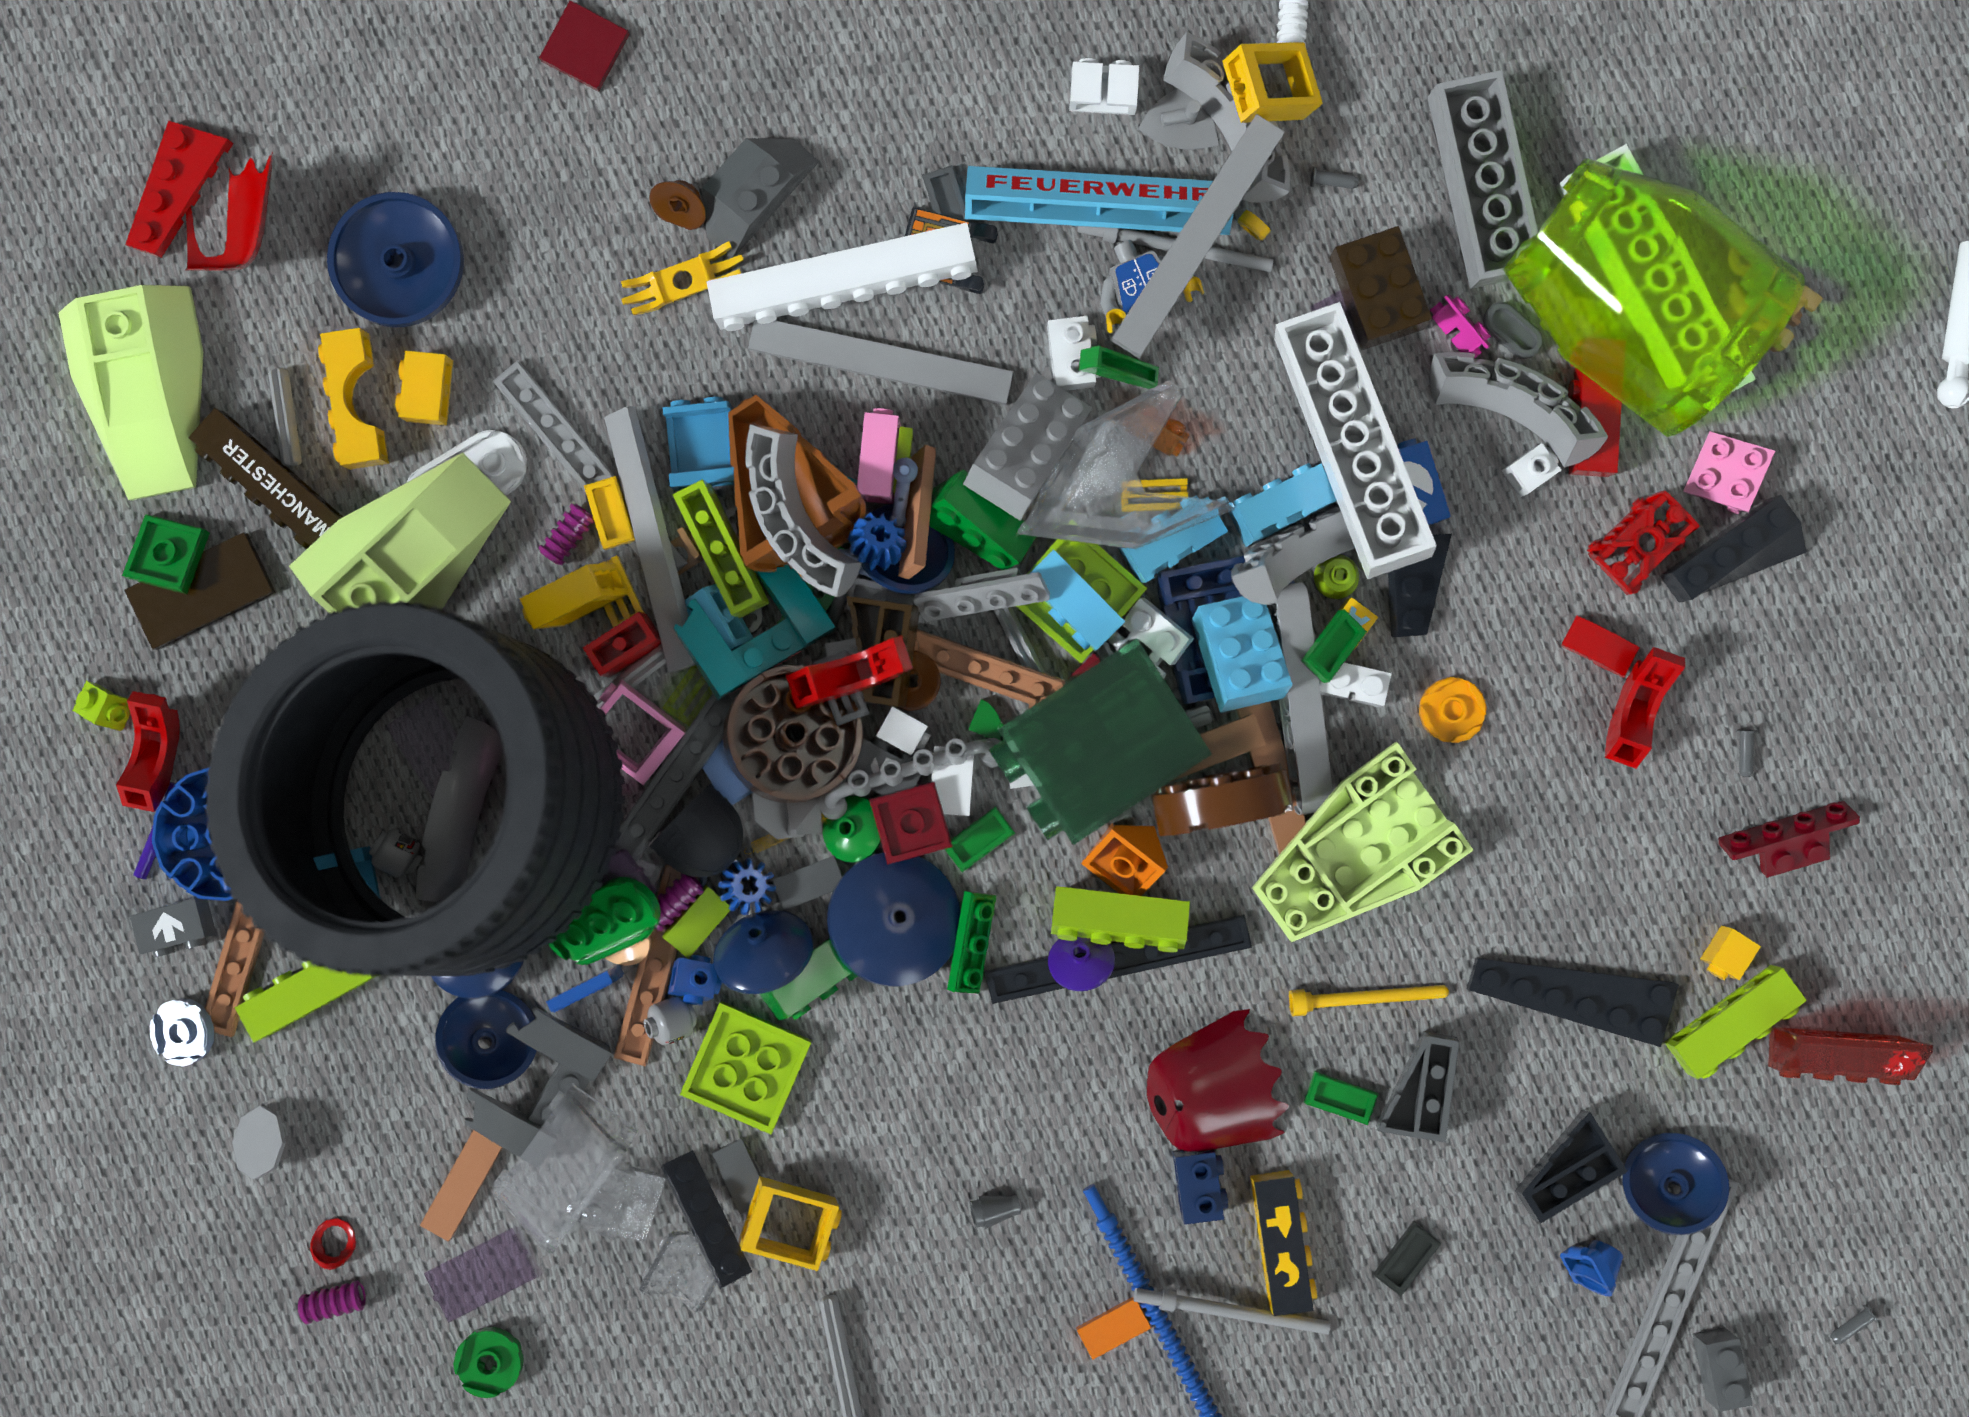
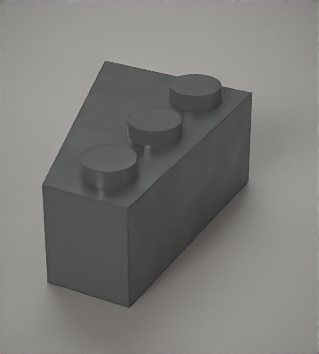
(1424, 1090)

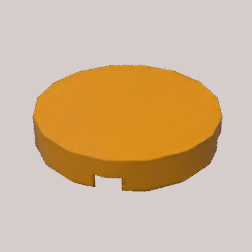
(1440, 710)

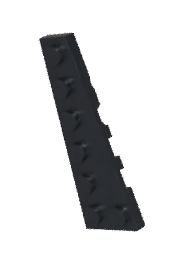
(1600, 1000)

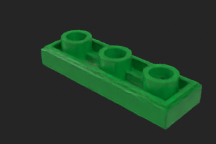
(971, 942)

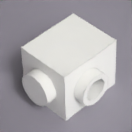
(1532, 469)
(904, 731)

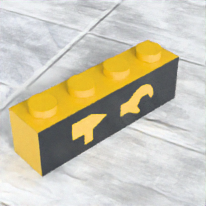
(1282, 1242)

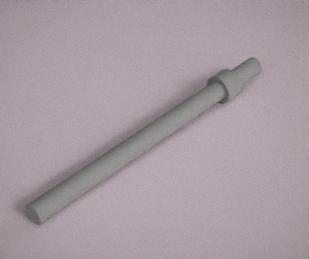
(1164, 243)
(1169, 1301)

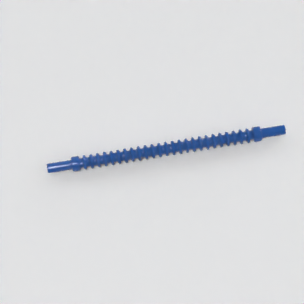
(1108, 1223)

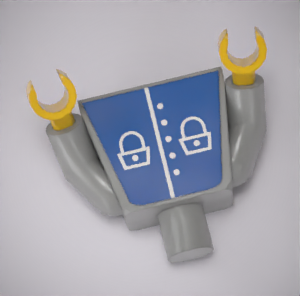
(1128, 281)

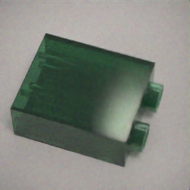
(1099, 743)

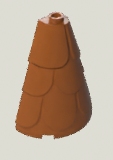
(825, 492)

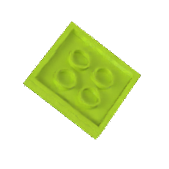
(1103, 575)
(745, 1067)

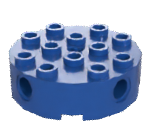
(184, 842)

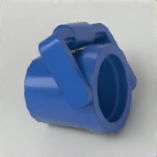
(1596, 1268)

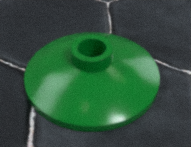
(861, 840)

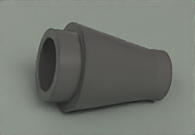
(993, 1209)

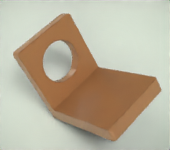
(688, 543)

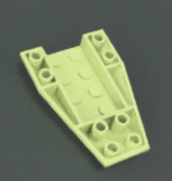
(140, 380)
(407, 542)
(1361, 849)

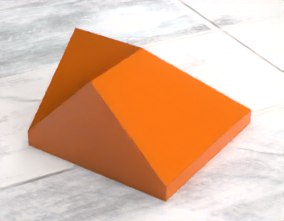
(1127, 858)

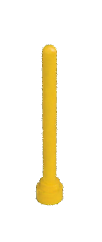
(1304, 1002)

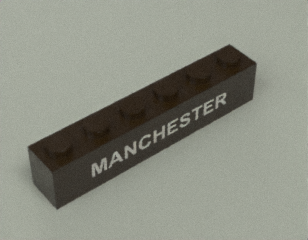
(263, 477)

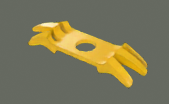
(662, 281)

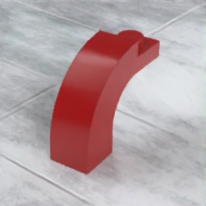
(849, 674)
(1634, 716)
(153, 752)

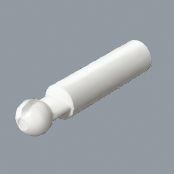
(1954, 389)

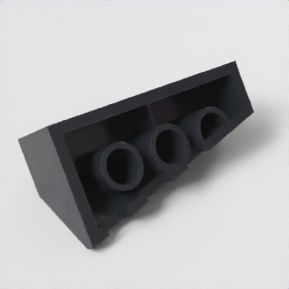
(1750, 544)

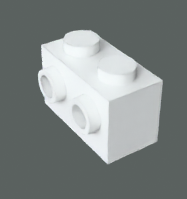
(1066, 341)

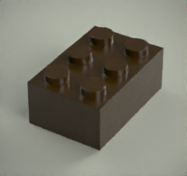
(1380, 288)

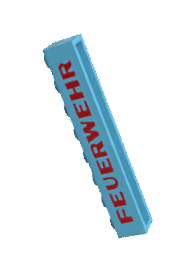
(1082, 199)

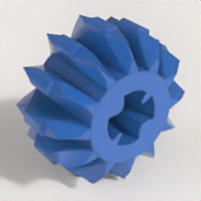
(877, 541)
(735, 887)

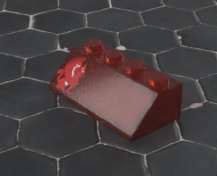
(1846, 1054)

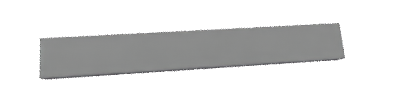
(1197, 236)
(881, 361)
(558, 433)
(649, 533)
(1663, 1319)

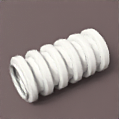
(1292, 21)

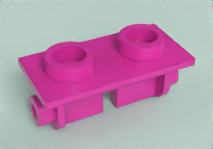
(1453, 316)

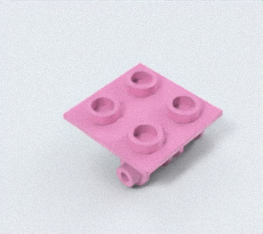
(1729, 472)

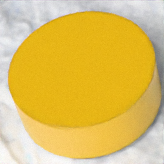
(1253, 225)

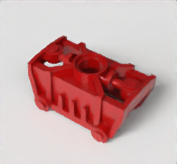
(1628, 532)

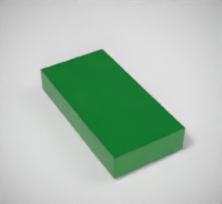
(1333, 646)
(979, 839)
(1341, 1098)

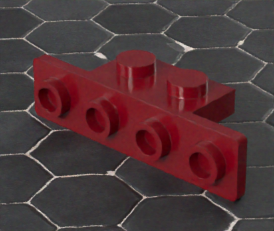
(1791, 840)

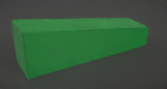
(1118, 367)

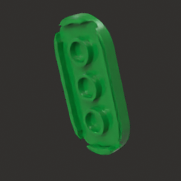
(615, 919)

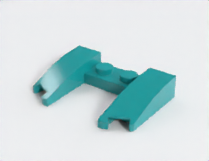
(728, 669)

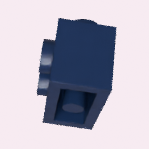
(1199, 1186)

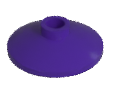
(1083, 972)

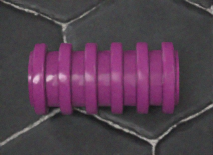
(566, 534)
(677, 898)
(331, 1302)

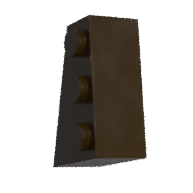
(875, 623)

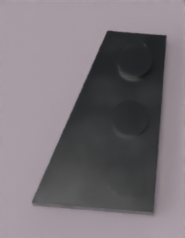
(1415, 590)

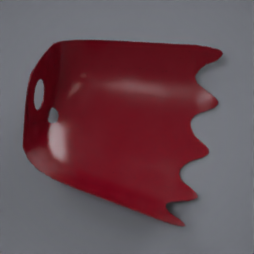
(1220, 1085)

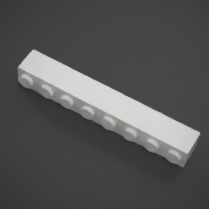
(842, 277)

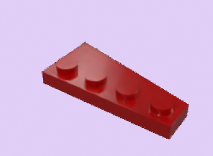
(178, 173)

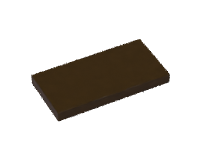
(224, 583)

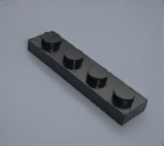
(706, 1219)

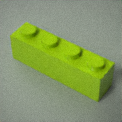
(720, 548)
(1120, 919)
(294, 998)
(1736, 1022)

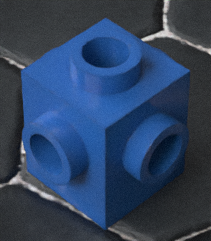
(684, 984)

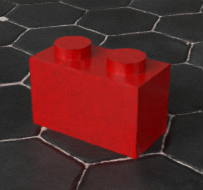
(623, 644)

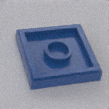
(585, 988)

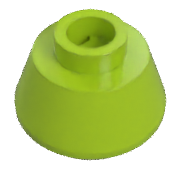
(1335, 586)

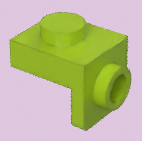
(102, 706)

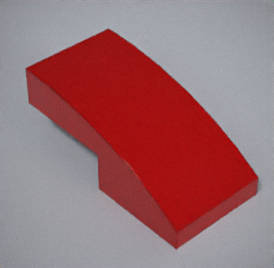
(1600, 646)

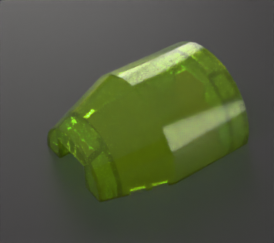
(1654, 292)

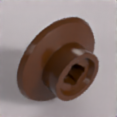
(678, 204)
(928, 680)

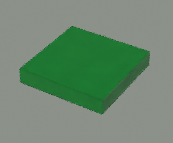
(166, 554)

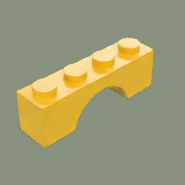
(346, 358)

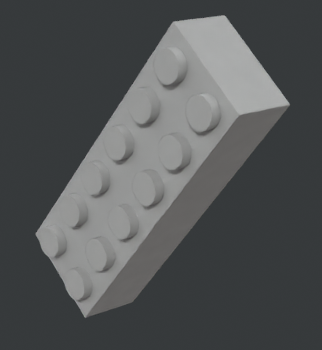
(1483, 173)

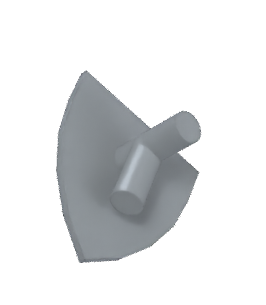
(1180, 123)

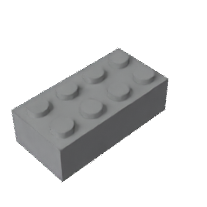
(1027, 446)

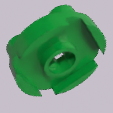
(472, 1371)

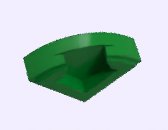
(985, 721)

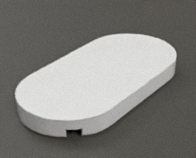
(495, 456)

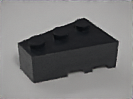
(1570, 1169)

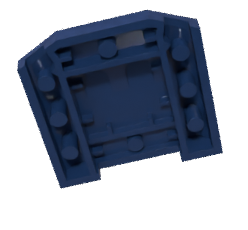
(1179, 597)

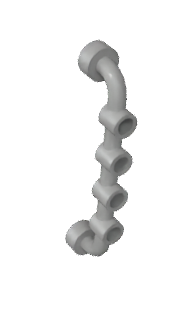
(924, 762)

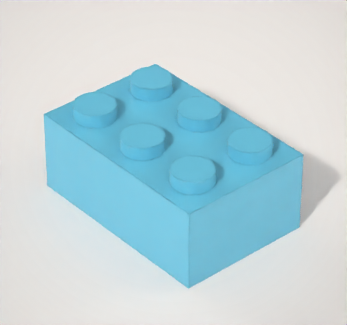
(1241, 653)

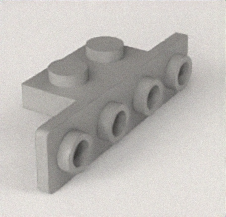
(982, 594)

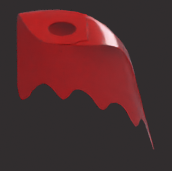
(245, 222)

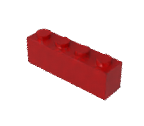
(1608, 413)

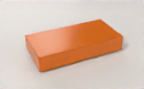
(1113, 1328)

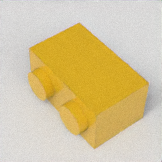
(424, 388)

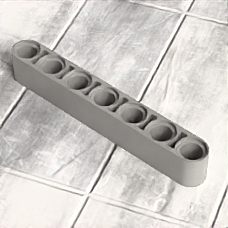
(1302, 705)

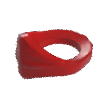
(318, 1251)

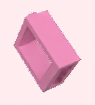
(878, 456)
(675, 731)

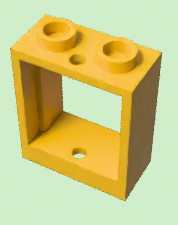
(1243, 70)
(574, 596)
(820, 1247)

